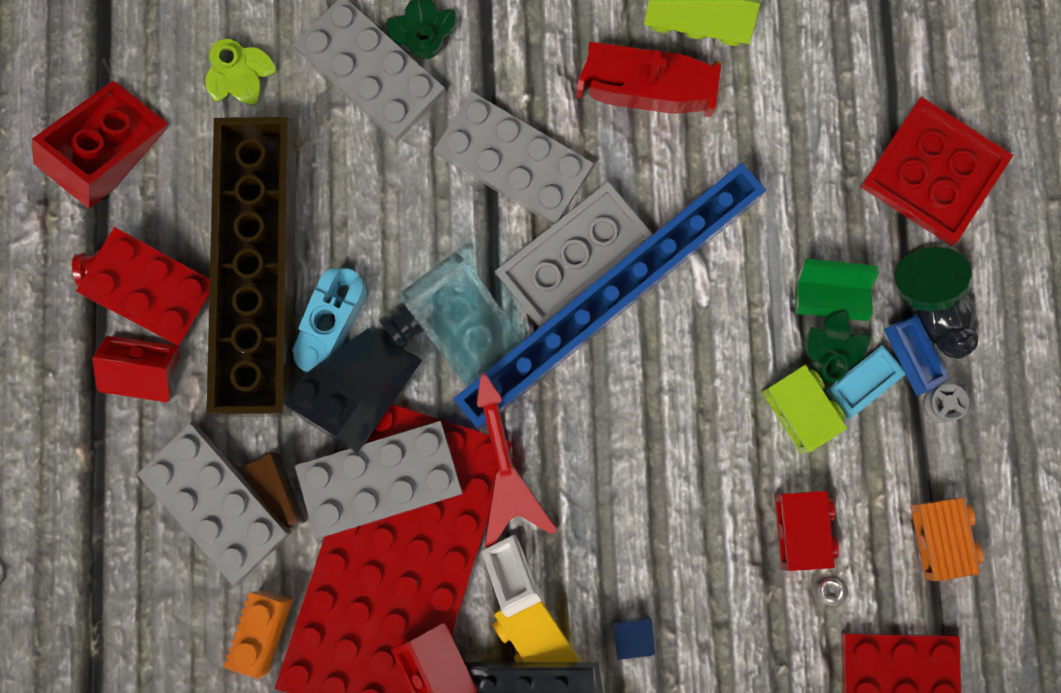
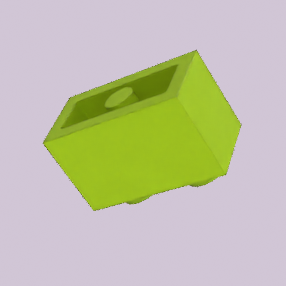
(805, 409)

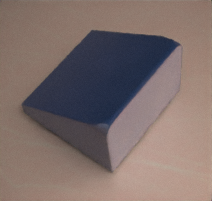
(633, 637)

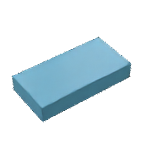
(865, 382)

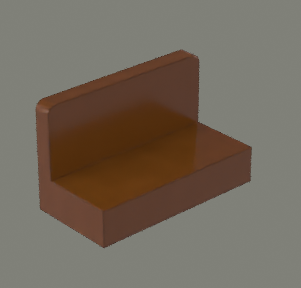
(272, 484)

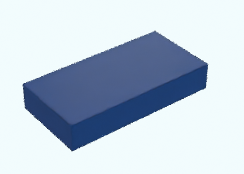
(917, 355)

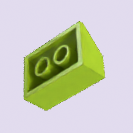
(720, 19)

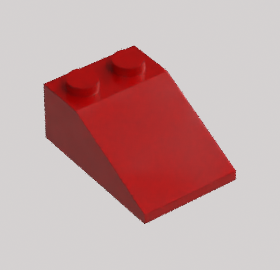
(97, 143)

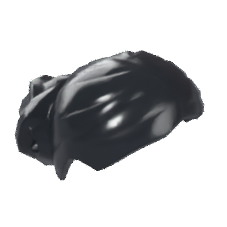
(952, 328)

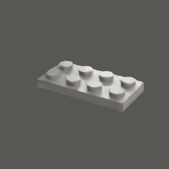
(369, 68)
(513, 158)
(573, 254)
(379, 480)
(214, 503)

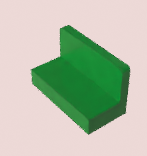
(835, 286)

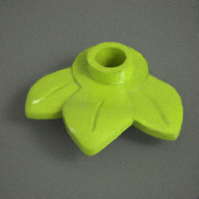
(240, 75)

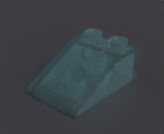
(461, 317)

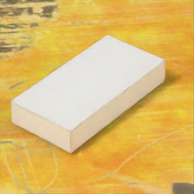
(510, 576)

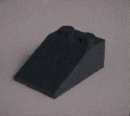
(353, 388)

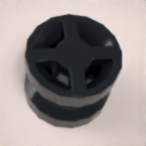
(401, 325)

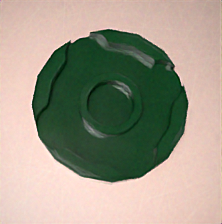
(933, 278)

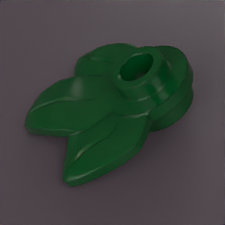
(422, 23)
(836, 346)

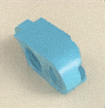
(316, 345)

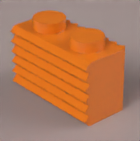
(946, 539)
(258, 633)

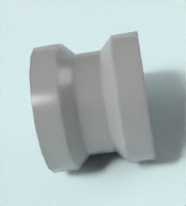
(954, 403)

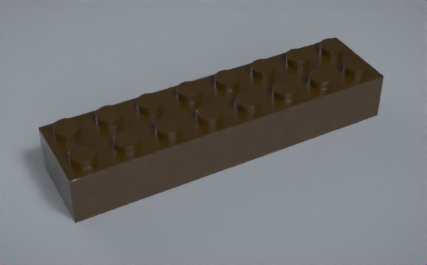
(252, 267)

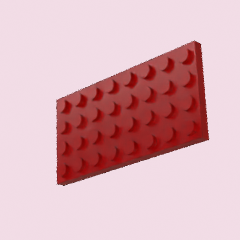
(391, 576)

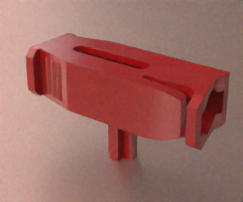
(649, 80)

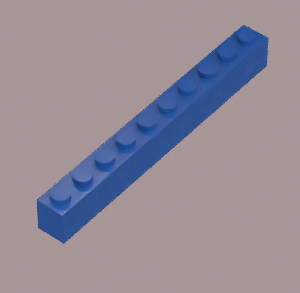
(616, 291)

